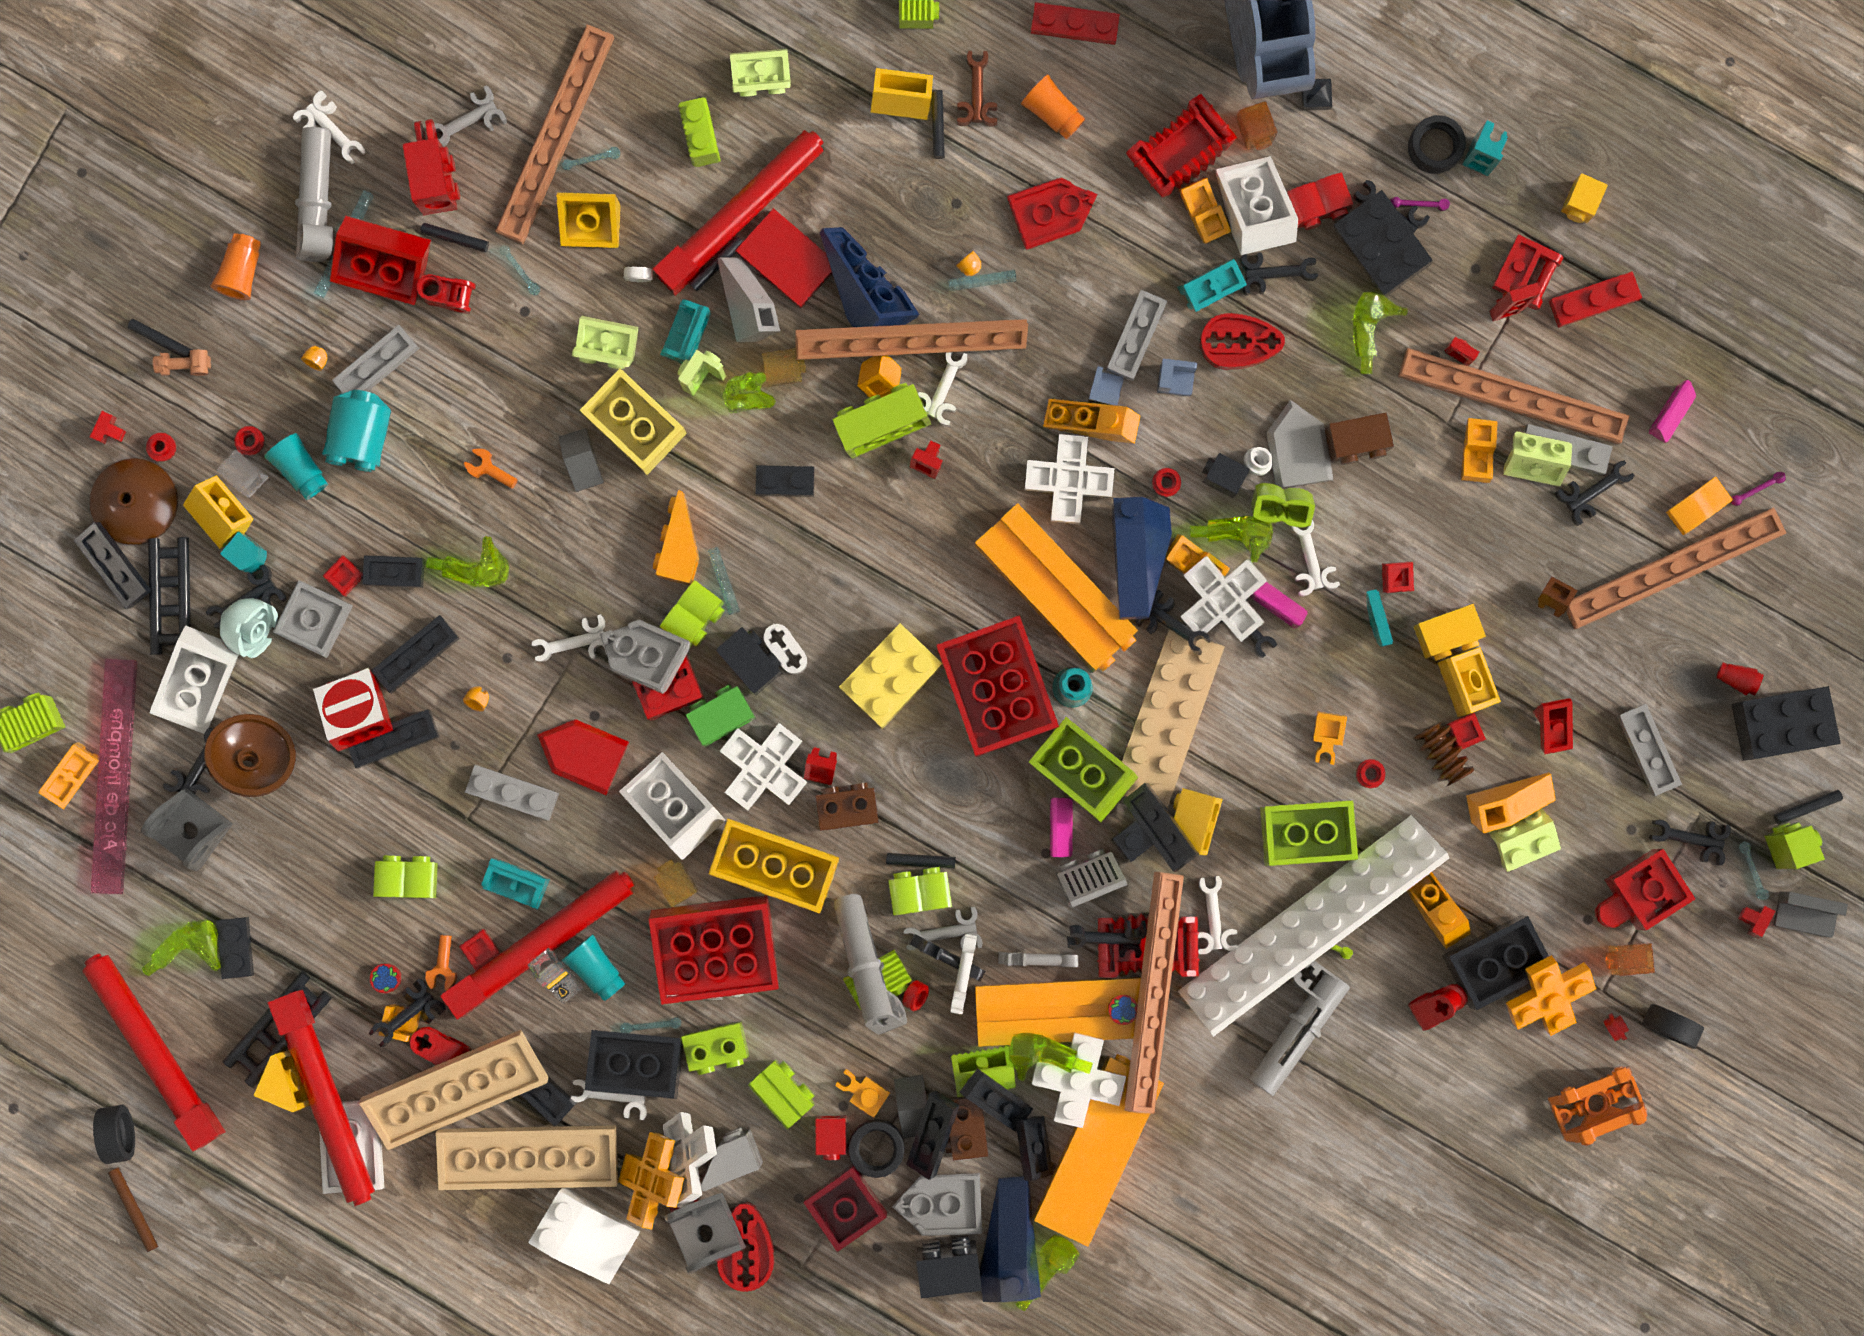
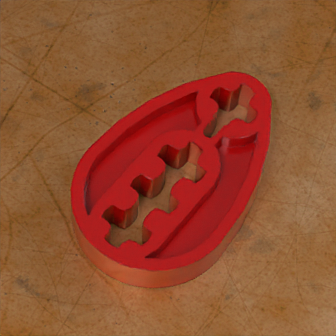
(1235, 357)
(762, 1253)

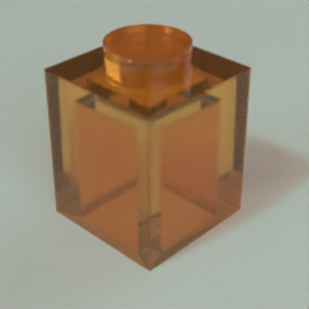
(1256, 126)
(1630, 959)

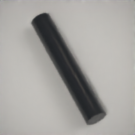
(938, 124)
(454, 237)
(702, 277)
(159, 338)
(1808, 807)
(920, 860)

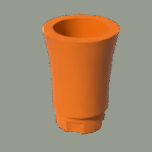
(1053, 107)
(238, 268)

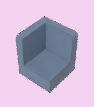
(1176, 377)
(1105, 388)

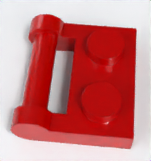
(1521, 263)

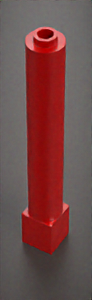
(685, 261)
(551, 934)
(296, 1023)
(194, 1118)

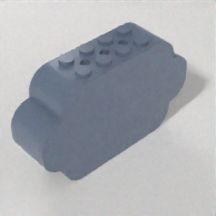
(1273, 45)

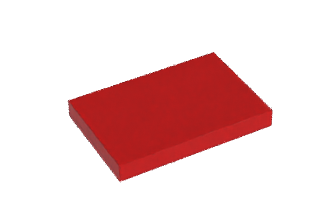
(786, 258)

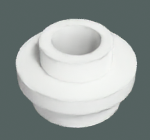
(1262, 456)

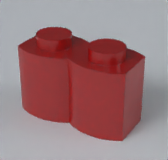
(1321, 200)

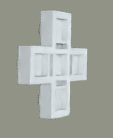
(1069, 479)
(1224, 598)
(763, 766)
(1079, 1087)
(689, 1153)

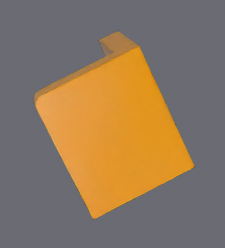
(879, 375)
(405, 1031)

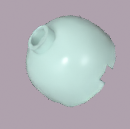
(247, 625)

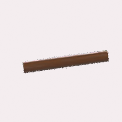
(133, 1210)

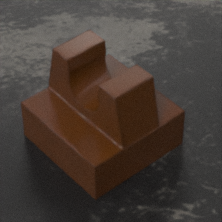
(1557, 596)

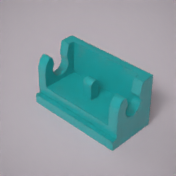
(1483, 152)
(1212, 285)
(686, 331)
(515, 883)

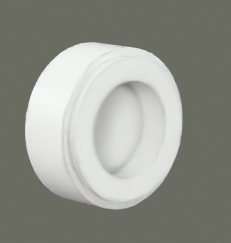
(638, 274)

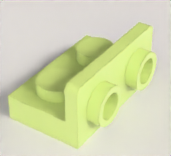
(1538, 459)

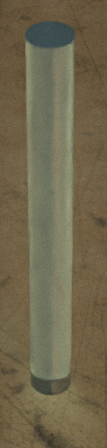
(358, 213)

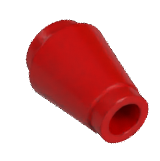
(1741, 678)

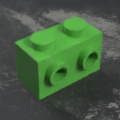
(720, 715)

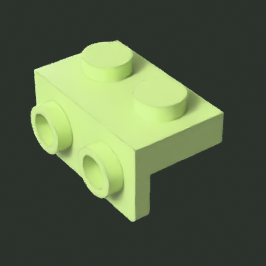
(760, 71)
(605, 342)
(694, 371)
(1526, 840)

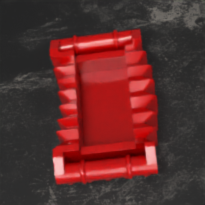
(1182, 148)
(1185, 955)

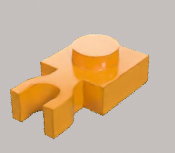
(1329, 731)
(866, 1095)

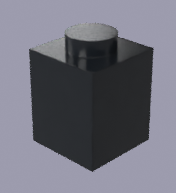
(1225, 474)
(1132, 841)

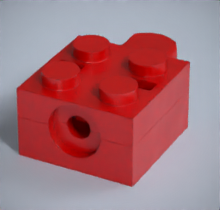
(430, 172)
(681, 693)
(1642, 889)

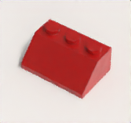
(379, 260)

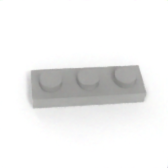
(1136, 335)
(377, 362)
(1586, 454)
(1649, 750)
(512, 792)

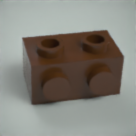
(1359, 438)
(846, 808)
(968, 1132)

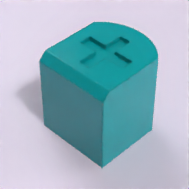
(244, 553)

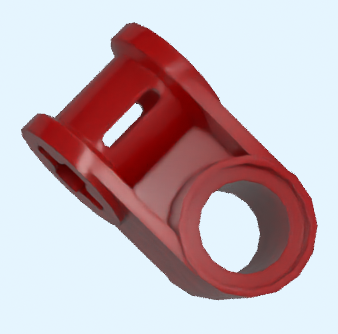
(452, 293)
(1438, 1005)
(442, 1047)

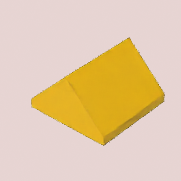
(588, 220)
(1469, 682)
(282, 1084)

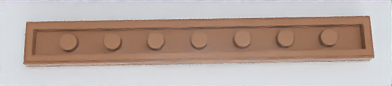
(555, 134)
(910, 339)
(1513, 396)
(1675, 568)
(1154, 993)

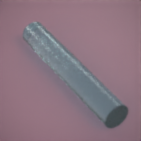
(982, 280)
(723, 581)

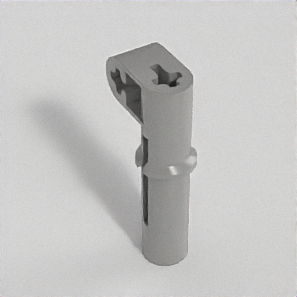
(313, 234)
(1324, 998)
(879, 1007)

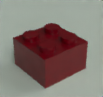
(845, 1208)

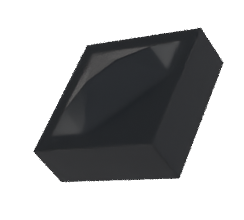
(1319, 96)

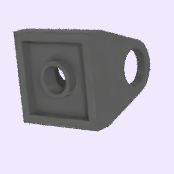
(169, 823)
(687, 1229)

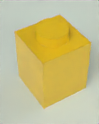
(1583, 198)

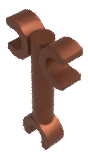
(977, 111)

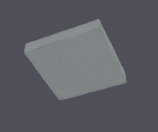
(312, 618)

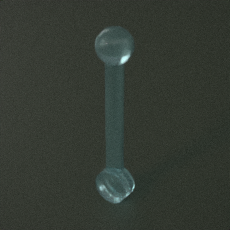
(613, 152)
(533, 288)
(1761, 893)
(628, 1028)

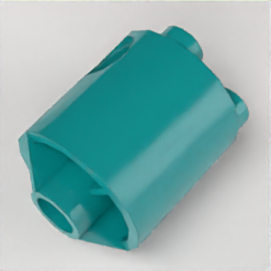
(356, 430)

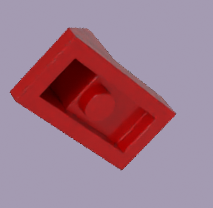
(1555, 725)

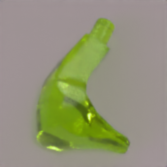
(1367, 313)
(745, 393)
(1253, 533)
(488, 572)
(195, 936)
(1031, 1048)
(1057, 1257)

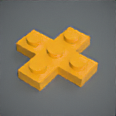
(1551, 995)
(651, 1180)

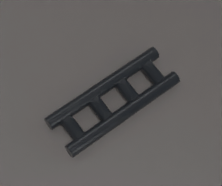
(156, 582)
(258, 1032)

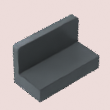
(1808, 913)

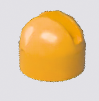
(970, 264)
(315, 358)
(476, 699)

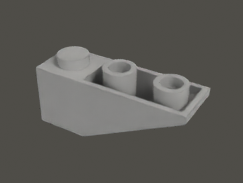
(748, 303)

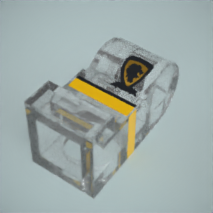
(555, 977)

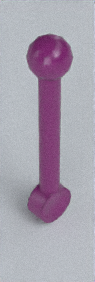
(1442, 205)
(1778, 477)

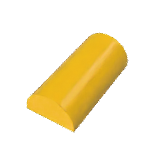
(774, 865)

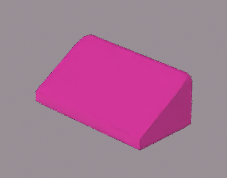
(1673, 411)
(1280, 605)
(1061, 827)

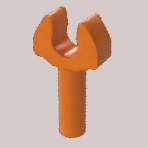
(490, 469)
(442, 965)

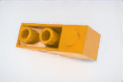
(1093, 420)
(679, 552)
(1510, 802)
(1439, 911)

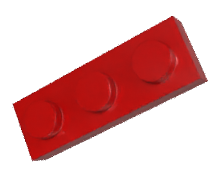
(1075, 23)
(1595, 299)
(1515, 300)

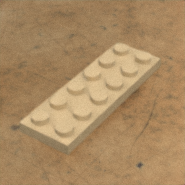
(1170, 713)
(454, 1090)
(527, 1157)

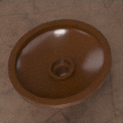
(151, 504)
(253, 740)

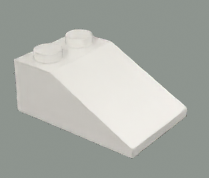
(1257, 205)
(194, 680)
(672, 806)
(584, 1236)

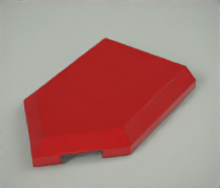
(1050, 211)
(583, 754)

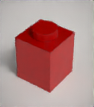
(831, 1137)

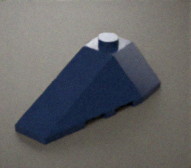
(862, 287)
(1140, 548)
(1009, 1253)

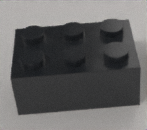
(1383, 244)
(1786, 723)
(1496, 961)
(634, 1064)
(948, 1267)

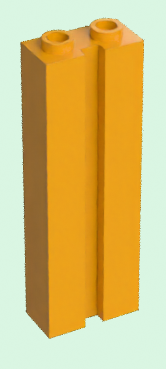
(1056, 588)
(1052, 1009)
(1092, 1164)

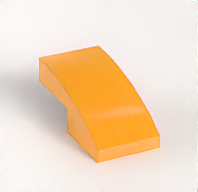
(1204, 210)
(1478, 450)
(1699, 506)
(1184, 555)

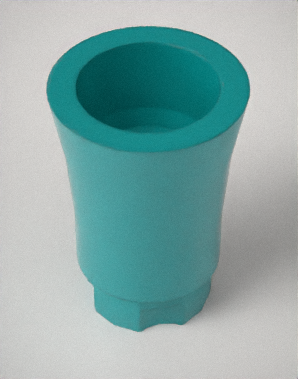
(297, 466)
(1065, 695)
(594, 968)

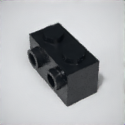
(749, 660)

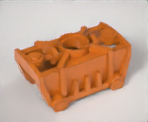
(1608, 1117)

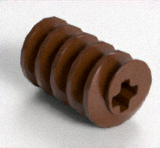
(1444, 753)

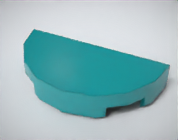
(1378, 618)

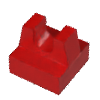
(105, 428)
(927, 460)
(820, 768)
(1758, 920)

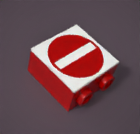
(353, 709)

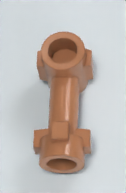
(198, 363)

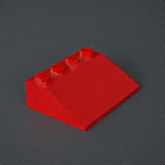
(997, 686)
(714, 949)

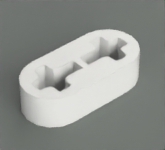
(791, 644)

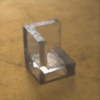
(242, 473)

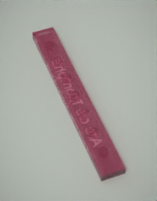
(114, 776)

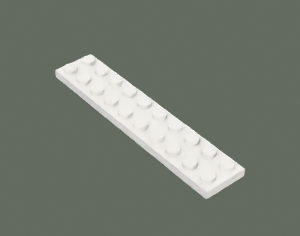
(1313, 925)

